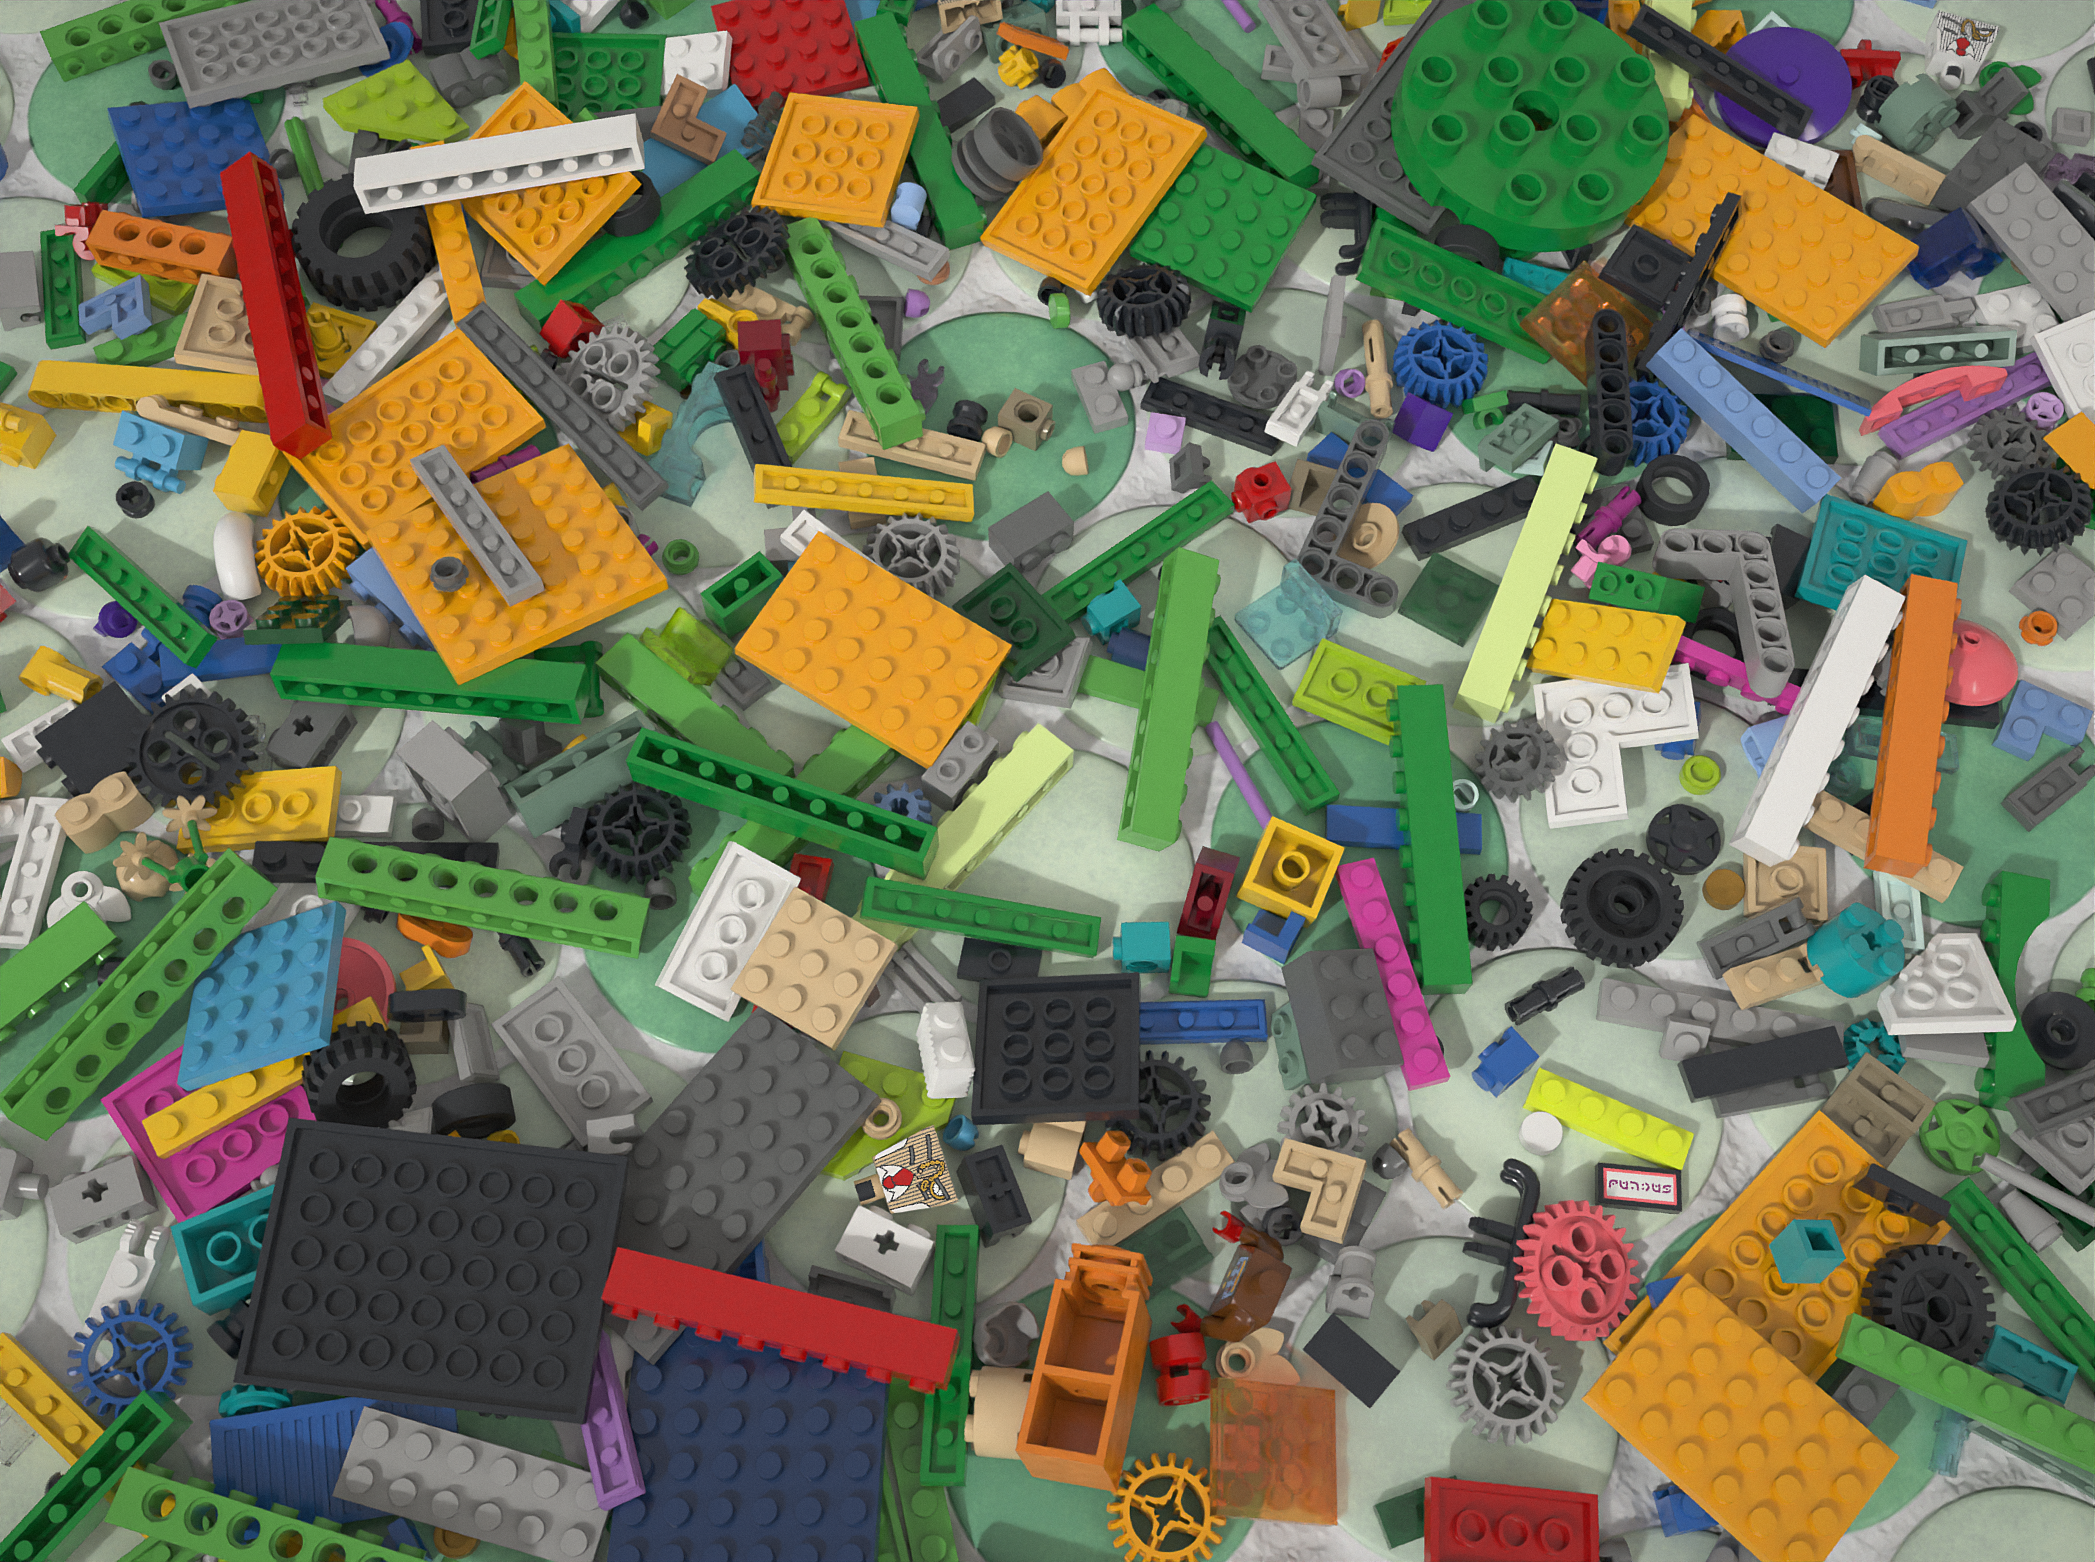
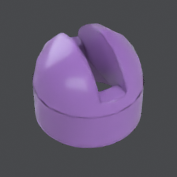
(916, 304)
(1352, 388)

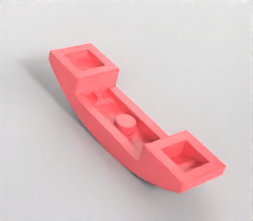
(1969, 380)

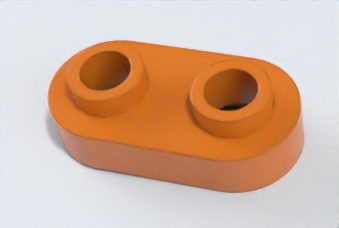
(446, 938)

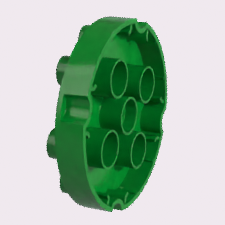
(1470, 135)

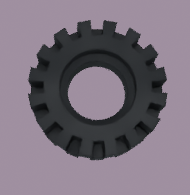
(1511, 898)

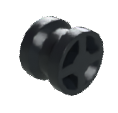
(967, 420)

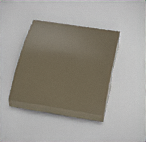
(1877, 1108)

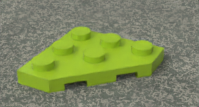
(397, 106)
(904, 1088)

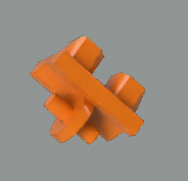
(1113, 1175)

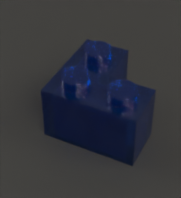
(1953, 246)

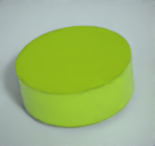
(1699, 775)

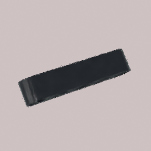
(1608, 392)

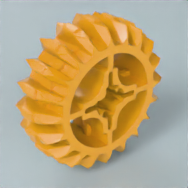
(283, 558)
(1147, 1504)

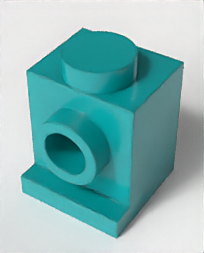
(1111, 613)

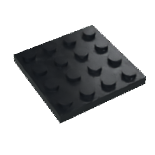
(1057, 1049)

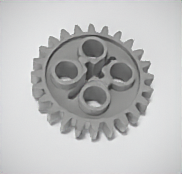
(617, 358)

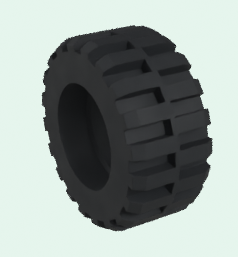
(366, 280)

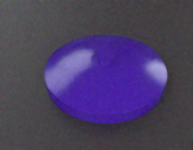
(1799, 66)

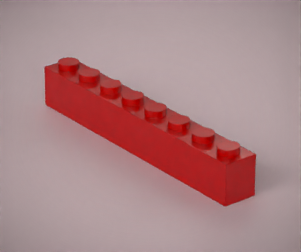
(781, 1319)

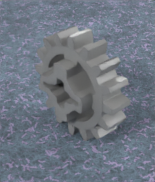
(1316, 1112)

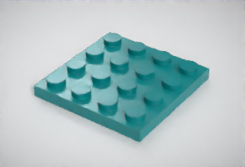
(1863, 541)

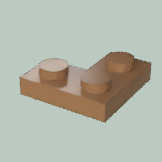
(679, 126)

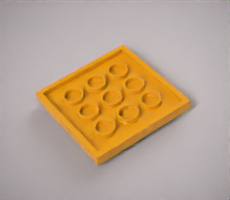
(836, 159)

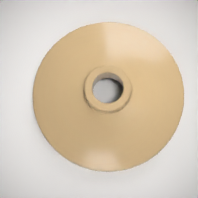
(1374, 524)

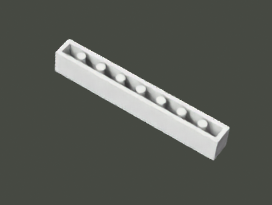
(499, 163)
(1818, 721)

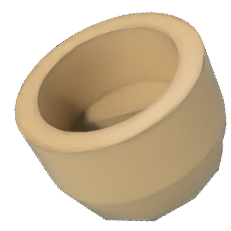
(997, 441)
(1075, 461)

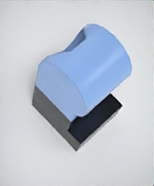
(908, 209)

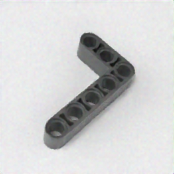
(1340, 523)

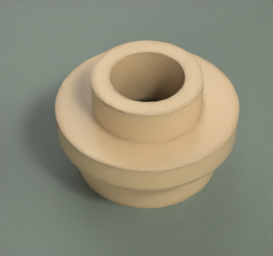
(886, 1131)

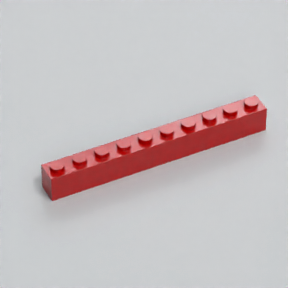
(275, 307)

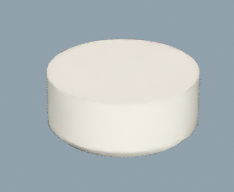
(1540, 1133)

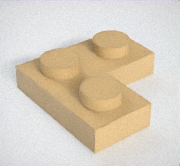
(1333, 1185)

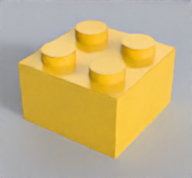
(1290, 871)

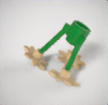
(187, 870)

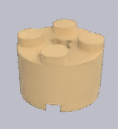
(998, 1410)

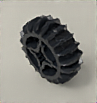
(1144, 300)
(2052, 522)
(608, 830)
(1171, 1104)

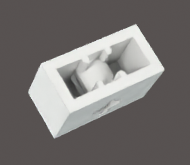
(897, 1268)

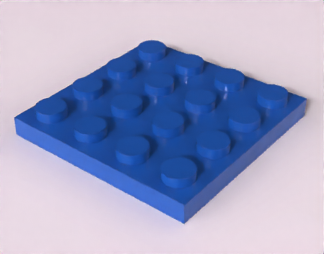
(180, 151)

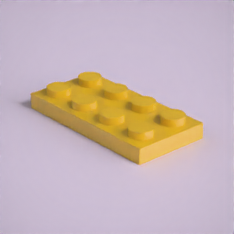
(1606, 645)
(273, 808)

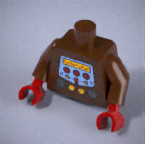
(1247, 1290)

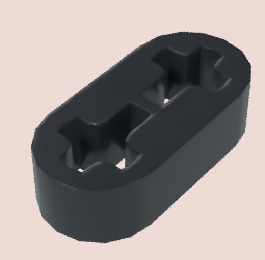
(427, 1005)

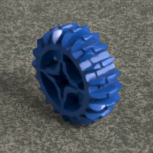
(1434, 358)
(1657, 421)
(120, 1340)

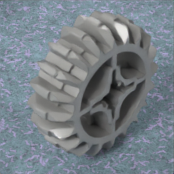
(912, 546)
(1521, 1396)

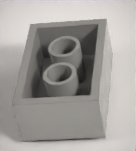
(456, 782)

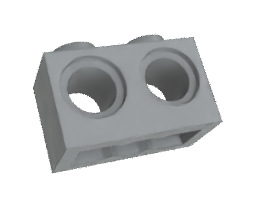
(959, 767)

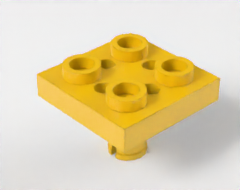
(330, 342)

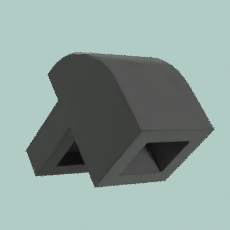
(1982, 108)

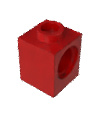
(569, 325)

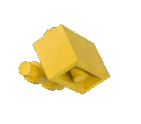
(23, 436)

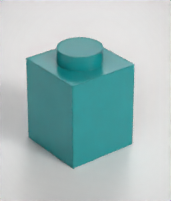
(1807, 1251)

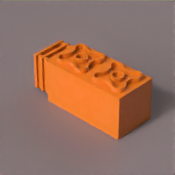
(1088, 1369)

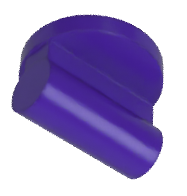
(115, 621)

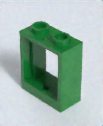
(1646, 592)

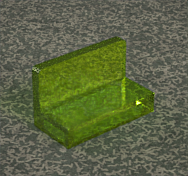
(688, 647)

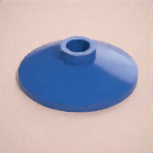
(399, 43)

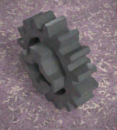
(2006, 443)
(1536, 760)

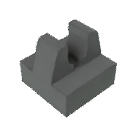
(1188, 469)

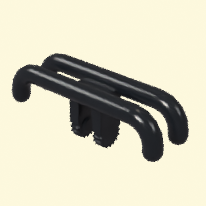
(1348, 212)
(1527, 1183)

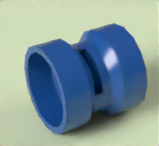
(200, 602)

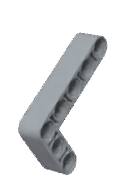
(1749, 566)

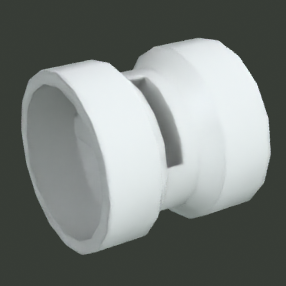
(1729, 318)

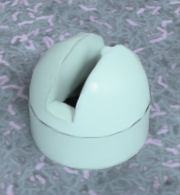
(1468, 792)

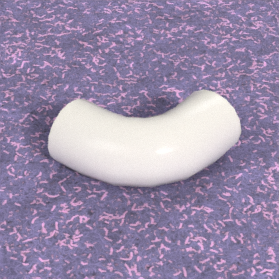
(235, 557)

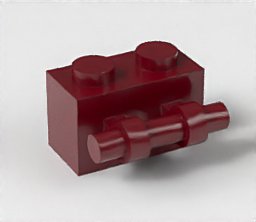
(769, 355)

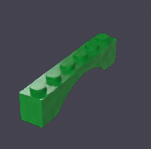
(2013, 911)

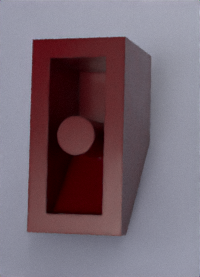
(1208, 894)

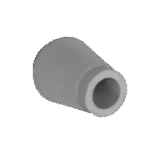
(1872, 477)
(2030, 1220)

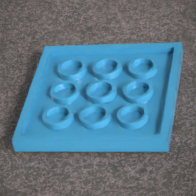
(264, 998)

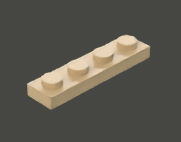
(931, 451)
(1849, 830)
(1169, 1186)

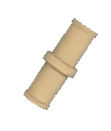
(1426, 1169)

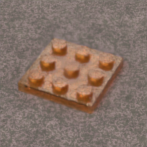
(1566, 314)
(1272, 1452)

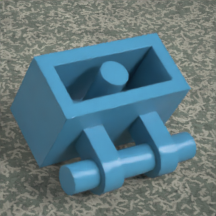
(161, 444)

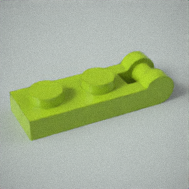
(811, 414)

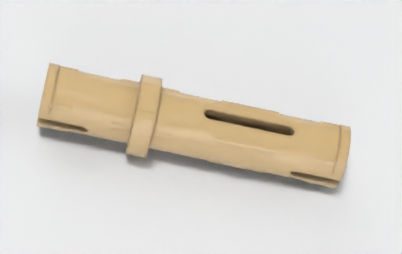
(1378, 379)

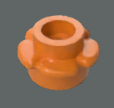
(2043, 622)

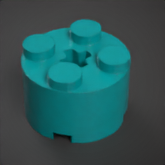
(1857, 950)

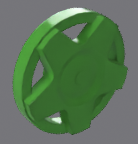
(1959, 1136)

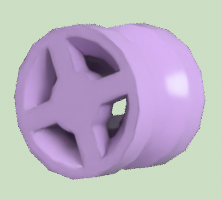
(2045, 409)
(225, 616)

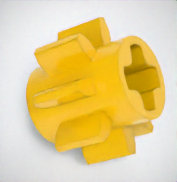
(1018, 67)

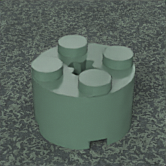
(1916, 114)

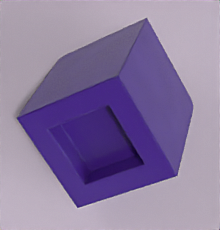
(1421, 422)

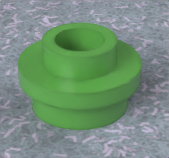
(676, 549)

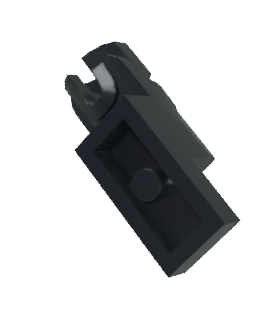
(1222, 338)

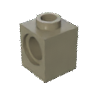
(1025, 407)

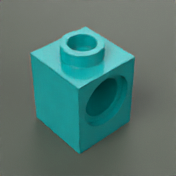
(1143, 947)

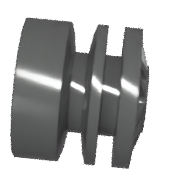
(997, 154)

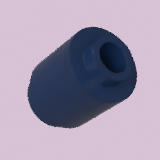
(1129, 648)

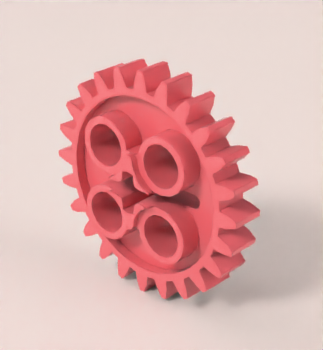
(1586, 1265)

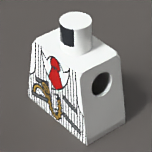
(1956, 48)

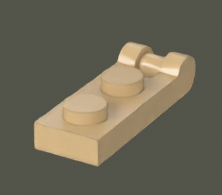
(1896, 169)
(769, 308)
(189, 419)
(1772, 977)

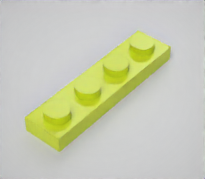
(1609, 1120)

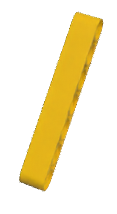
(121, 387)

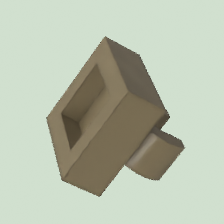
(1436, 1329)

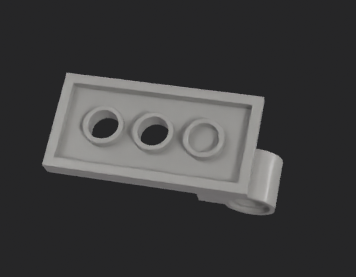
(1316, 47)

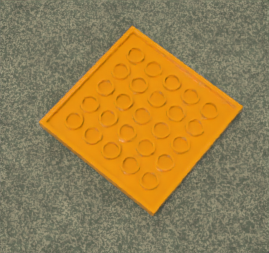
(566, 533)

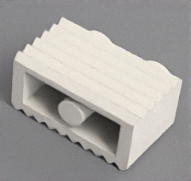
(945, 1050)

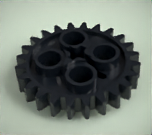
(755, 236)
(214, 723)

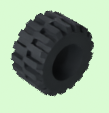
(358, 1051)

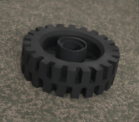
(1615, 935)
(1945, 1281)

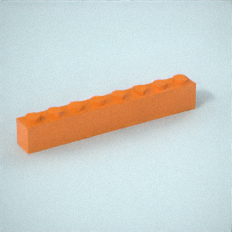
(1912, 728)

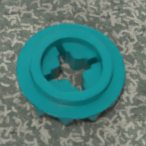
(1865, 1032)
(253, 1399)

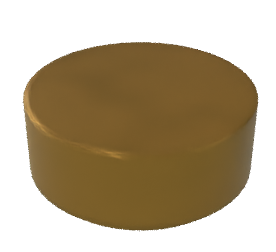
(1723, 889)
(454, 1544)

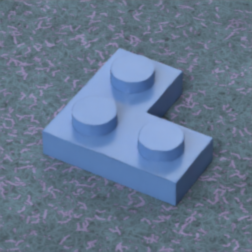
(122, 307)
(2038, 712)

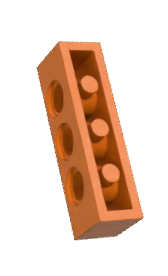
(161, 248)

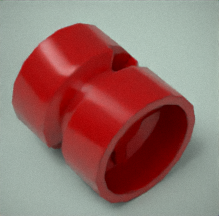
(1176, 1354)

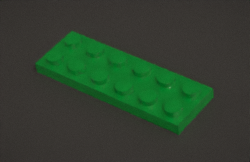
(1450, 288)

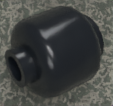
(39, 564)

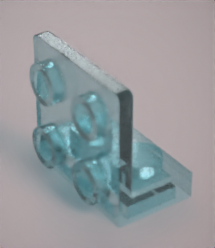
(1290, 617)

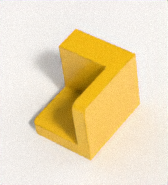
(648, 431)
(426, 974)

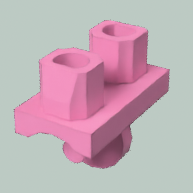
(1612, 550)

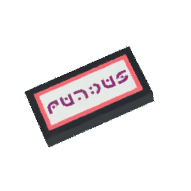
(1638, 1188)

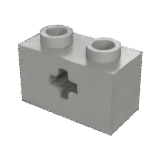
(102, 1199)

